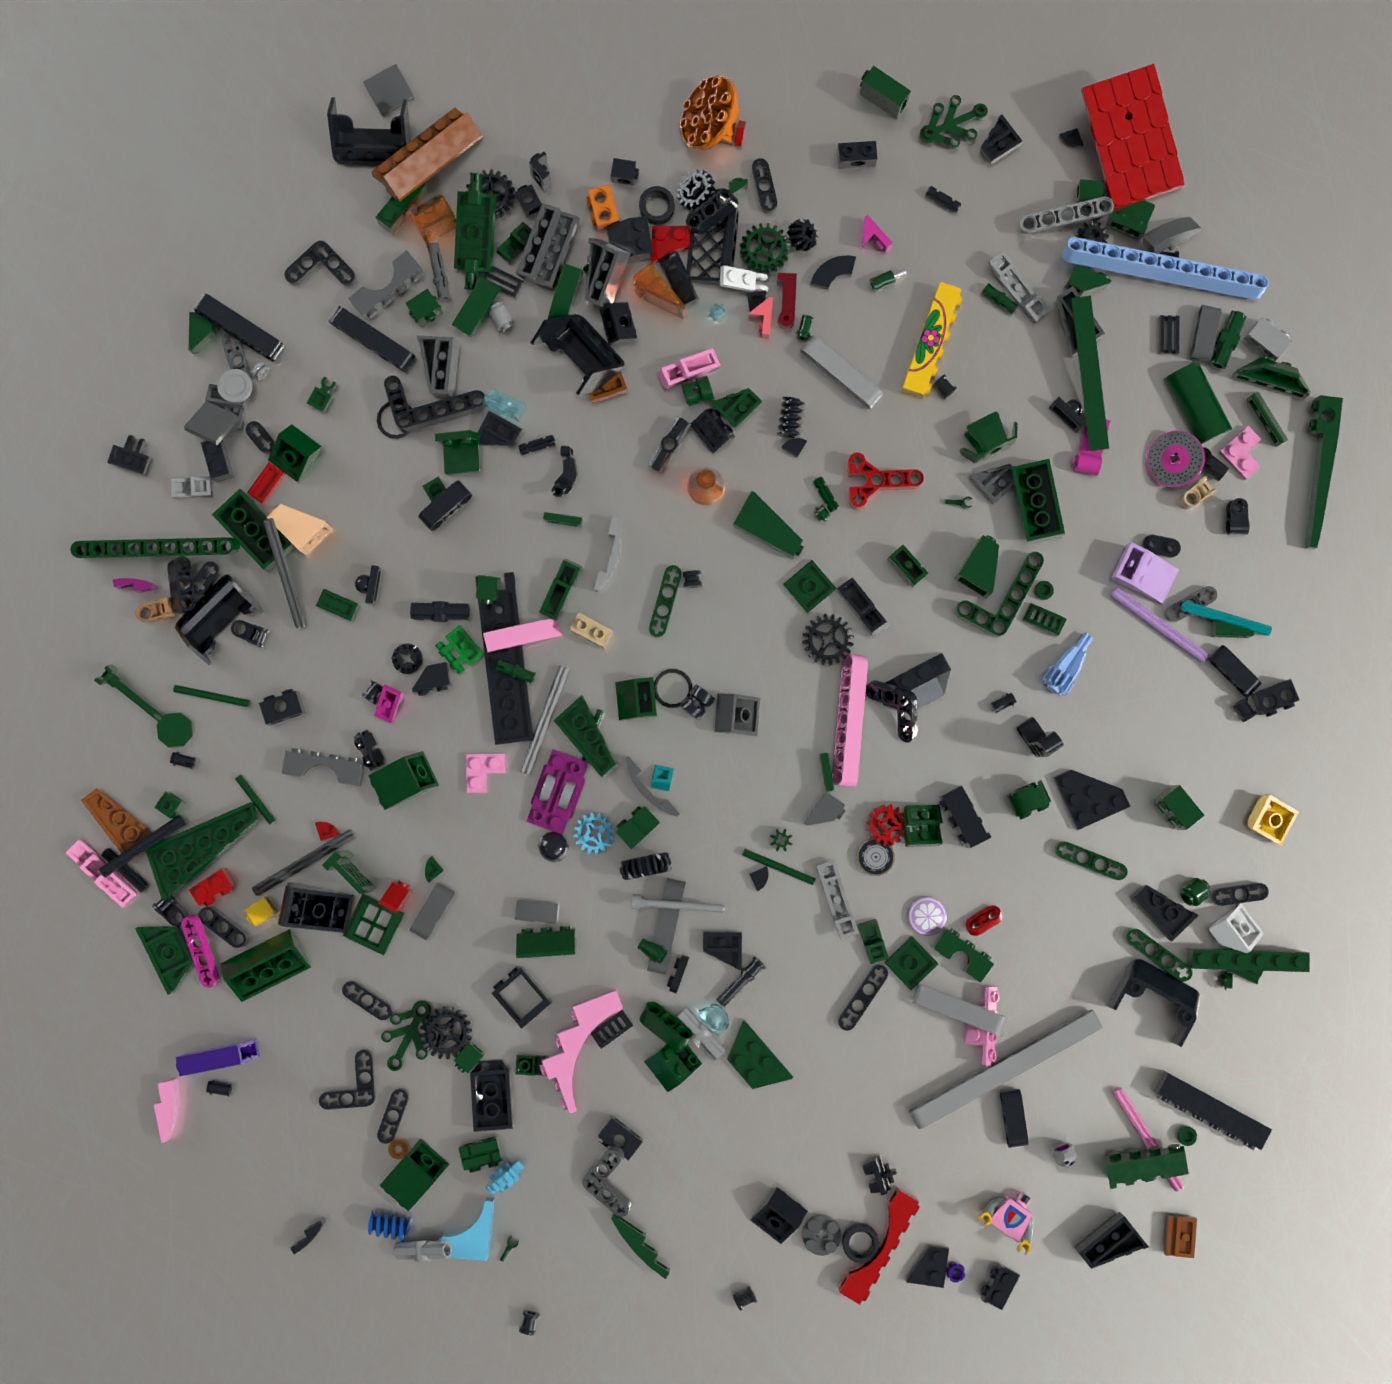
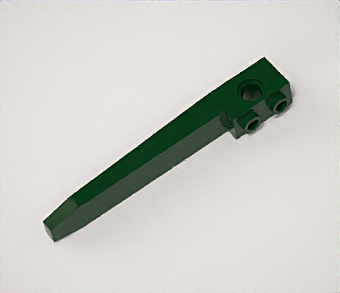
(1325, 454)

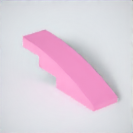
(522, 634)
(90, 863)

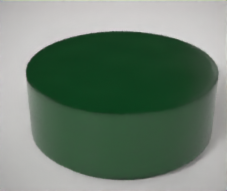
(1043, 590)
(1186, 1135)

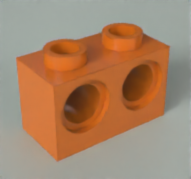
(606, 207)

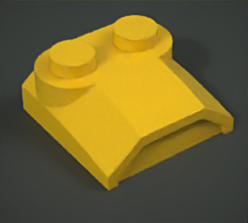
(1271, 818)

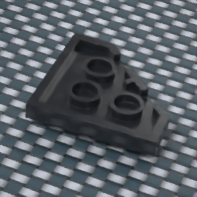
(1089, 798)

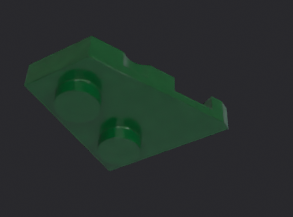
(737, 406)

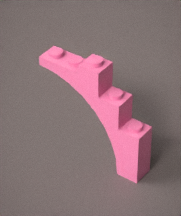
(570, 1040)

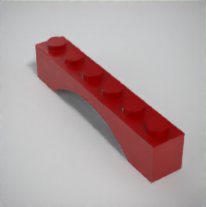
(859, 1280)

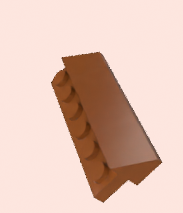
(427, 154)

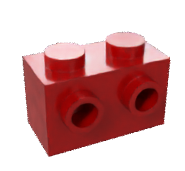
(216, 884)

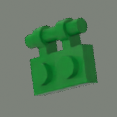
(463, 645)

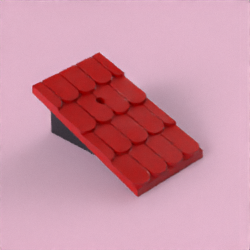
(1133, 136)

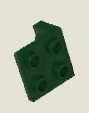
(1132, 219)
(460, 451)

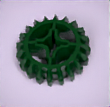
(770, 244)

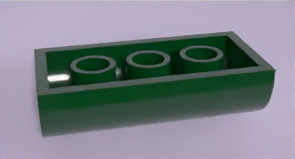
(1197, 403)

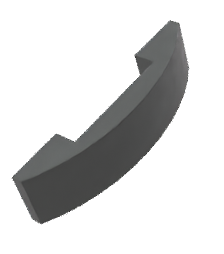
(634, 770)

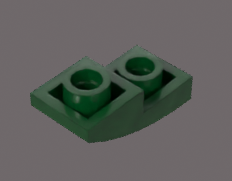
(736, 186)
(529, 1064)

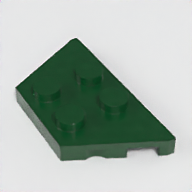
(168, 953)
(755, 1060)

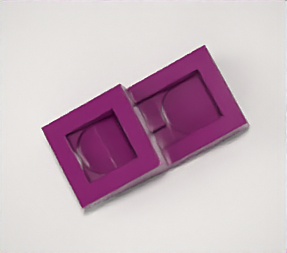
(139, 585)

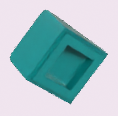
(662, 778)

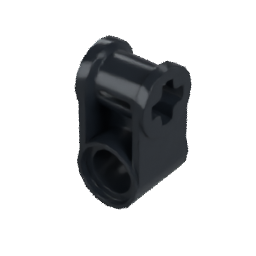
(1237, 520)
(253, 633)
(169, 909)

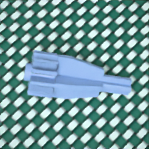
(1065, 670)

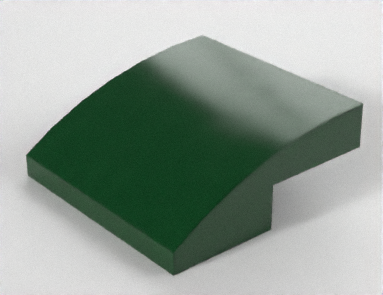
(922, 825)

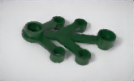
(950, 124)
(410, 1032)

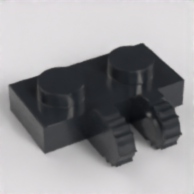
(129, 459)

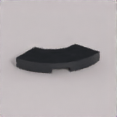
(833, 269)

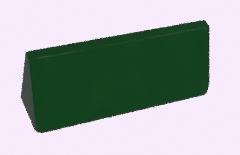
(476, 306)
(1267, 419)

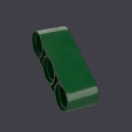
(665, 1026)

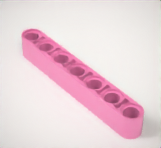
(850, 720)

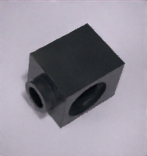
(624, 171)
(531, 207)

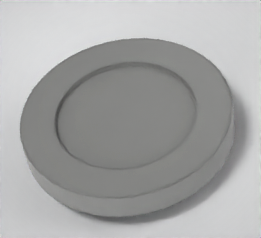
(234, 386)

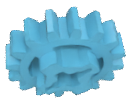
(600, 844)
(504, 1177)

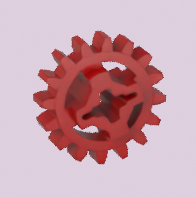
(885, 833)

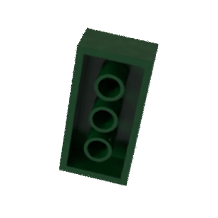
(245, 522)

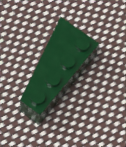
(1146, 1164)

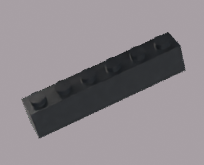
(1216, 1112)

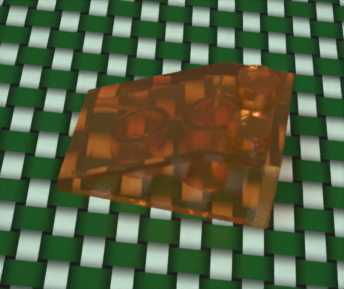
(655, 290)

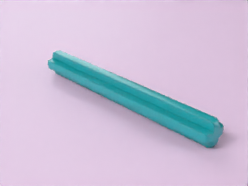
(1225, 617)

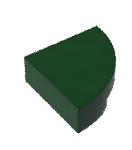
(432, 869)

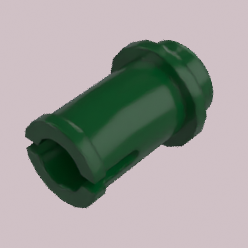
(805, 327)

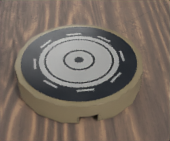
(875, 858)

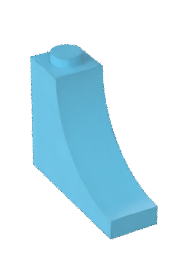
(473, 1241)

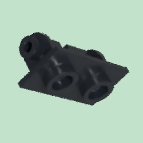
(370, 757)

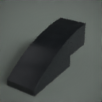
(863, 607)

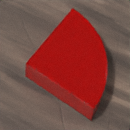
(739, 133)
(326, 830)

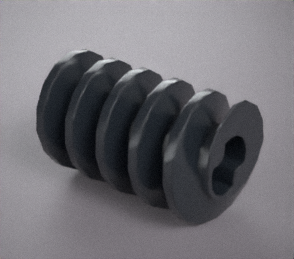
(790, 417)

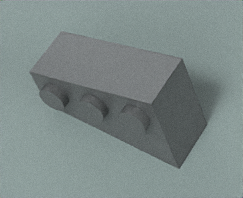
(605, 271)
(440, 364)

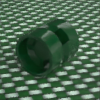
(703, 387)

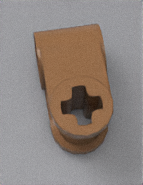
(159, 610)

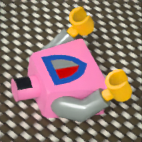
(1011, 1218)

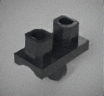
(882, 1173)

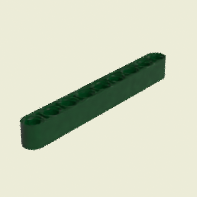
(146, 547)

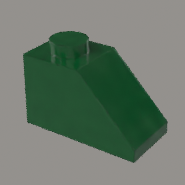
(200, 332)

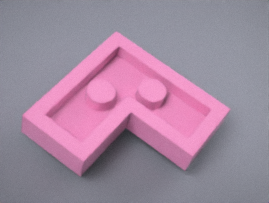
(1237, 452)
(478, 765)

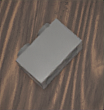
(1268, 338)

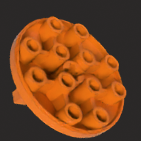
(710, 113)

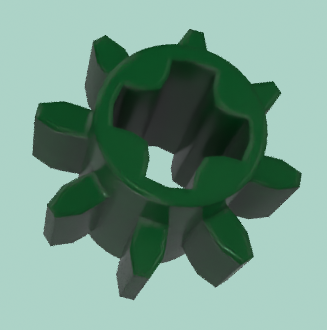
(776, 838)

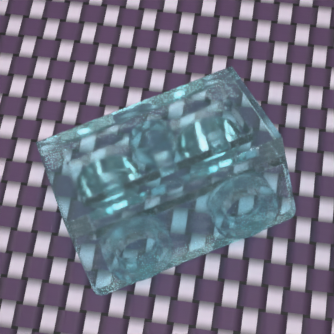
(504, 404)

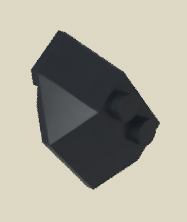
(925, 680)

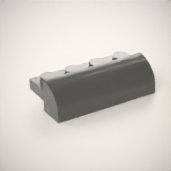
(547, 246)

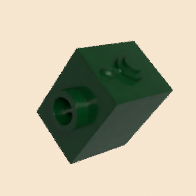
(424, 308)

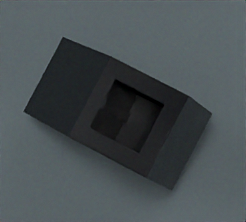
(433, 677)

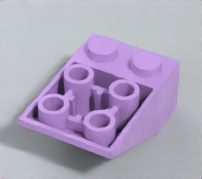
(1145, 572)

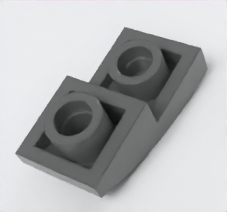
(536, 911)

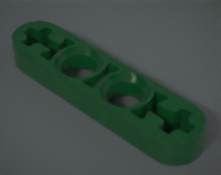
(668, 602)
(1091, 859)
(1160, 953)

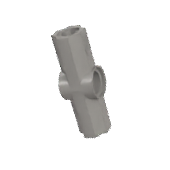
(701, 1035)
(422, 1250)

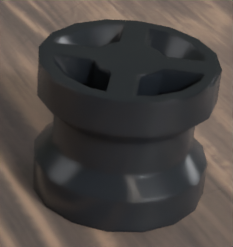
(692, 579)

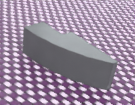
(1170, 234)

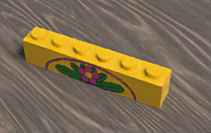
(931, 340)

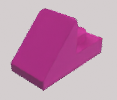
(872, 231)
(388, 703)

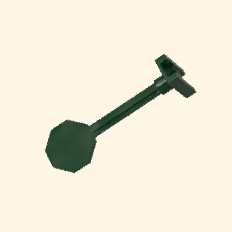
(172, 728)

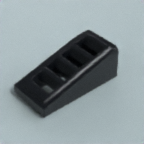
(598, 1039)

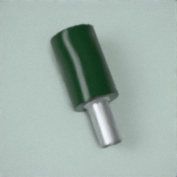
(885, 279)

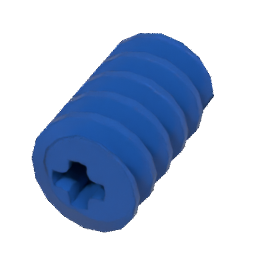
(388, 1226)

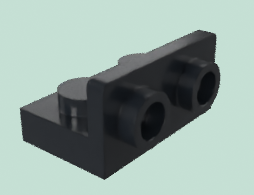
(539, 170)
(712, 429)
(999, 1286)

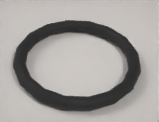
(380, 426)
(664, 673)

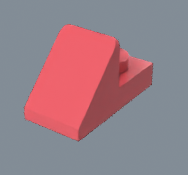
(764, 313)

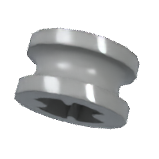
(260, 370)

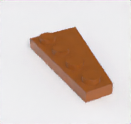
(115, 821)

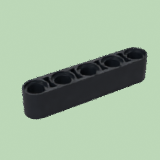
(239, 327)
(372, 338)

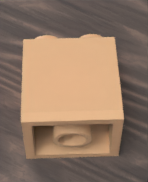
(299, 528)

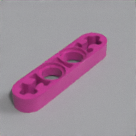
(202, 950)

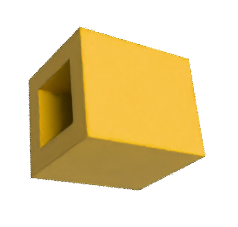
(260, 911)

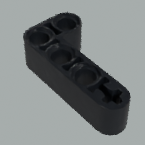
(1039, 742)

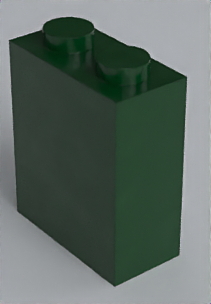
(884, 91)

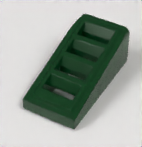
(1061, 620)
(1226, 630)

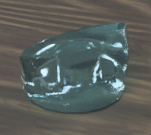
(714, 1018)

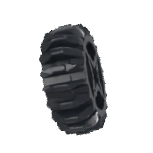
(506, 196)
(836, 644)
(645, 866)
(442, 1040)

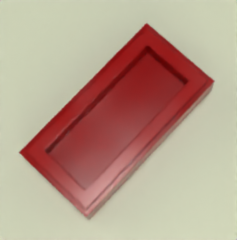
(266, 483)

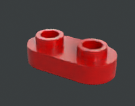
(983, 920)

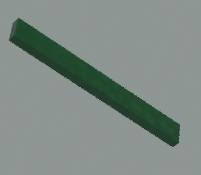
(1090, 373)

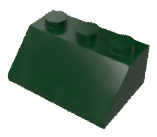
(546, 942)

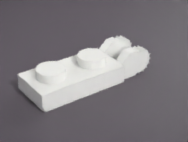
(742, 279)

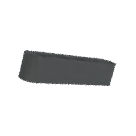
(667, 923)

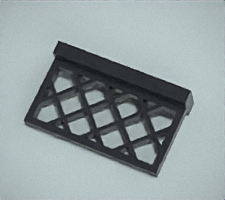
(728, 248)

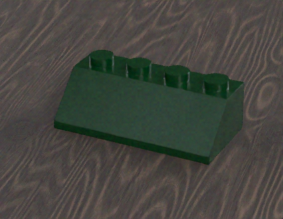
(1038, 501)
(265, 965)

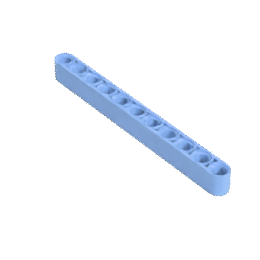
(1164, 268)

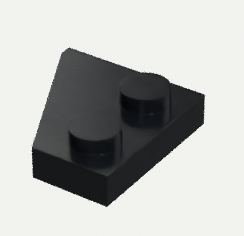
(724, 946)

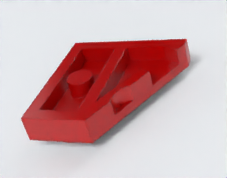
(668, 239)

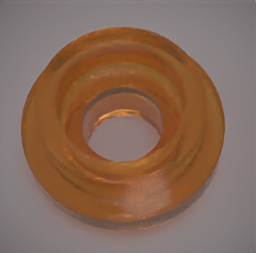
(398, 1155)

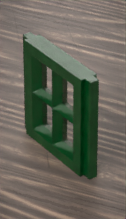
(357, 917)

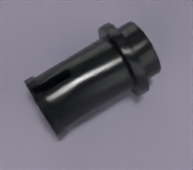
(1004, 702)
(182, 760)
(219, 1088)

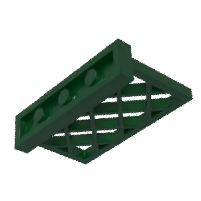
(341, 862)

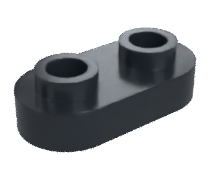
(1161, 546)
(674, 981)

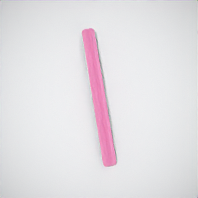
(1142, 1129)

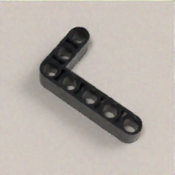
(430, 409)

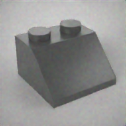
(737, 714)

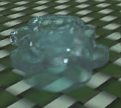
(716, 311)

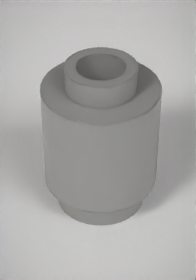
(501, 317)

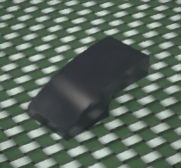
(310, 1232)

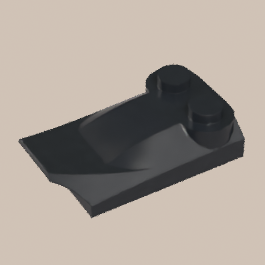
(491, 1096)

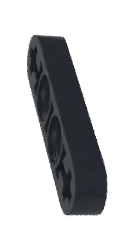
(860, 995)

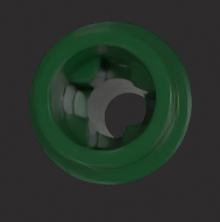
(653, 951)

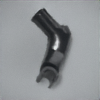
(567, 479)

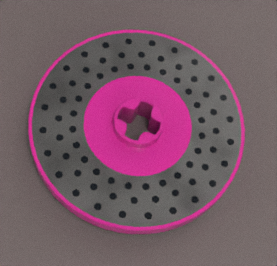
(1183, 471)

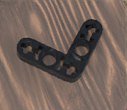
(317, 259)
(900, 702)
(362, 1087)

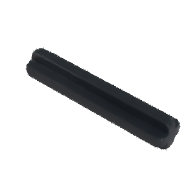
(129, 874)

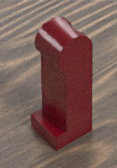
(787, 315)

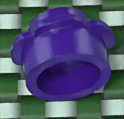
(955, 1277)

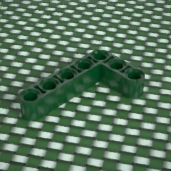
(1008, 600)

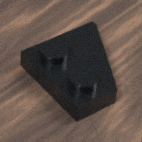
(1000, 141)
(498, 431)
(931, 1267)

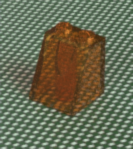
(433, 218)

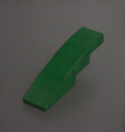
(635, 1239)

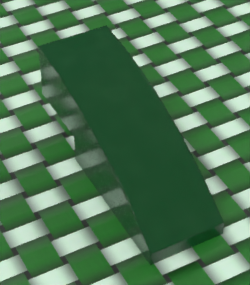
(565, 291)
(560, 589)

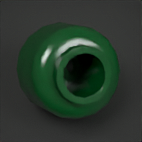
(1195, 892)

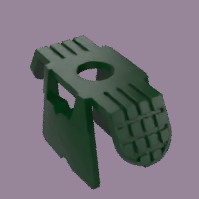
(987, 437)

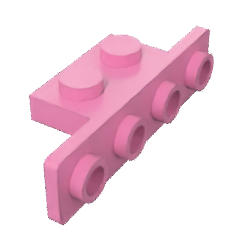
(978, 1036)

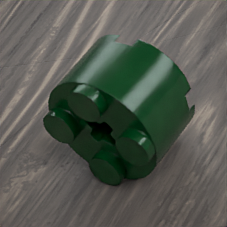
(1029, 799)

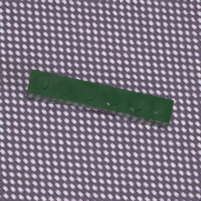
(1254, 960)

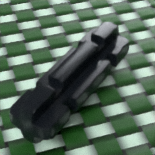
(943, 199)
(537, 444)

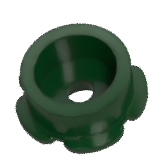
(822, 513)
(1227, 980)

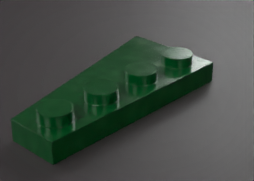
(583, 731)

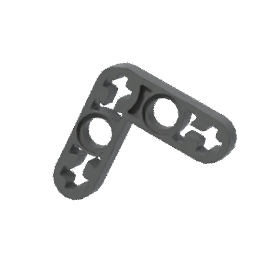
(600, 1179)

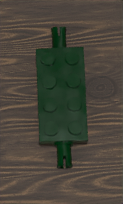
(474, 231)

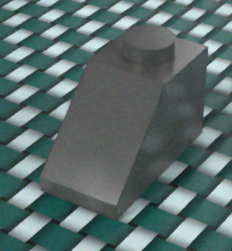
(826, 810)

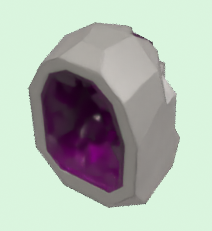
(1065, 1155)

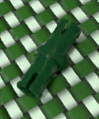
(1000, 298)
(515, 671)

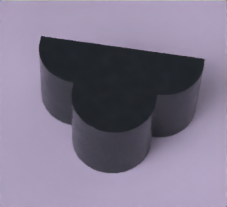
(314, 908)

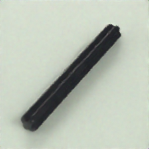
(142, 846)

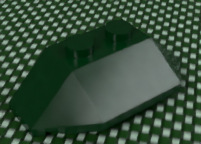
(1274, 376)

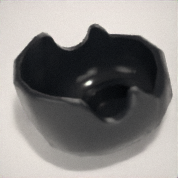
(553, 847)

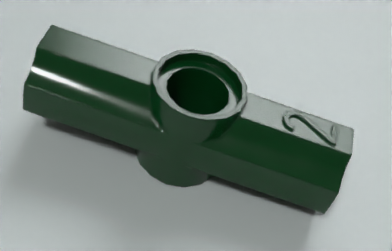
(1228, 339)

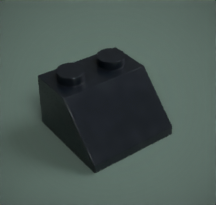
(633, 237)
(779, 1215)

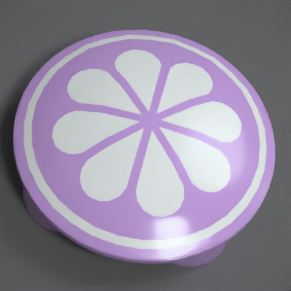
(927, 916)

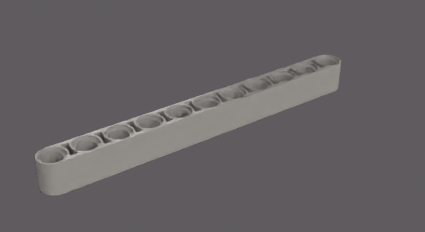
(1005, 1069)

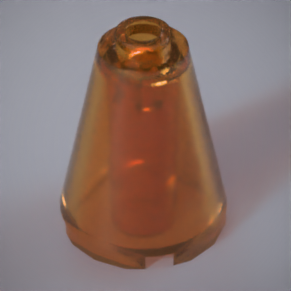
(705, 492)

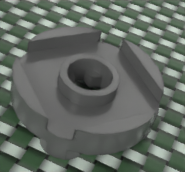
(828, 1244)

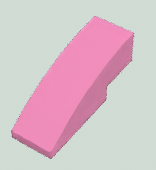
(688, 368)
(168, 1108)

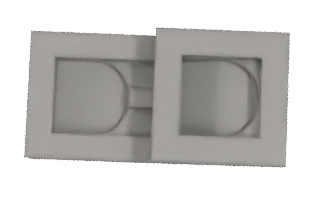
(190, 487)

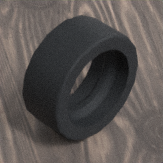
(657, 190)
(875, 1243)

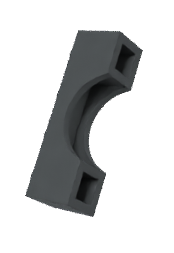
(370, 301)
(299, 764)

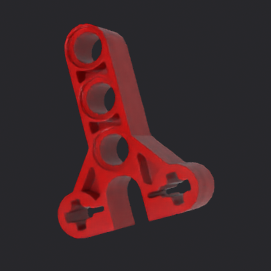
(868, 471)

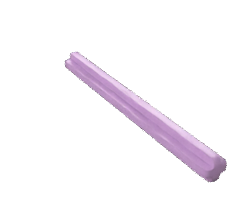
(1159, 625)

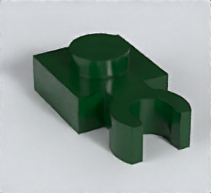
(320, 397)

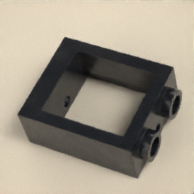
(522, 1022)

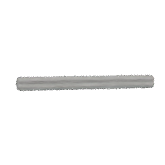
(544, 720)

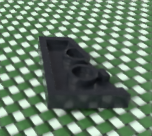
(1166, 914)

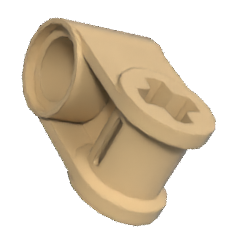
(1199, 492)

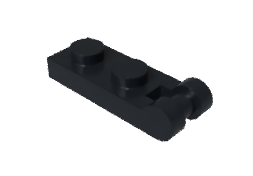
(679, 278)

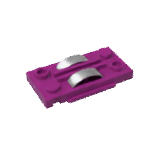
(557, 791)

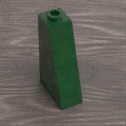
(767, 527)

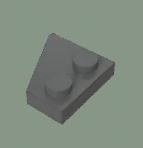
(994, 481)

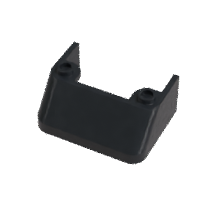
(363, 144)
(584, 347)
(213, 614)
(1144, 975)

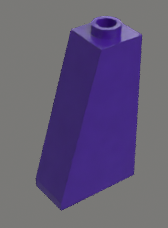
(217, 1057)

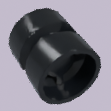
(701, 696)

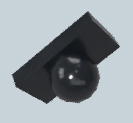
(1069, 413)
(369, 584)

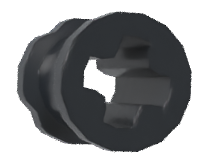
(944, 386)
(373, 692)
(1244, 709)
(748, 1296)
(529, 1322)

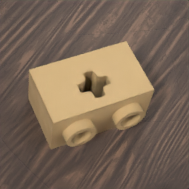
(591, 630)

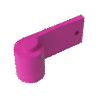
(1086, 460)

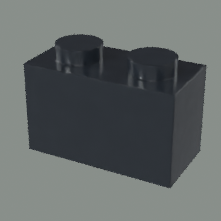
(217, 461)

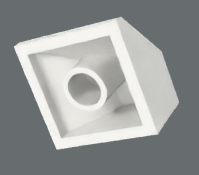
(1237, 930)

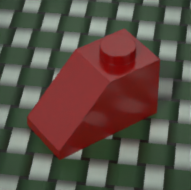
(395, 896)

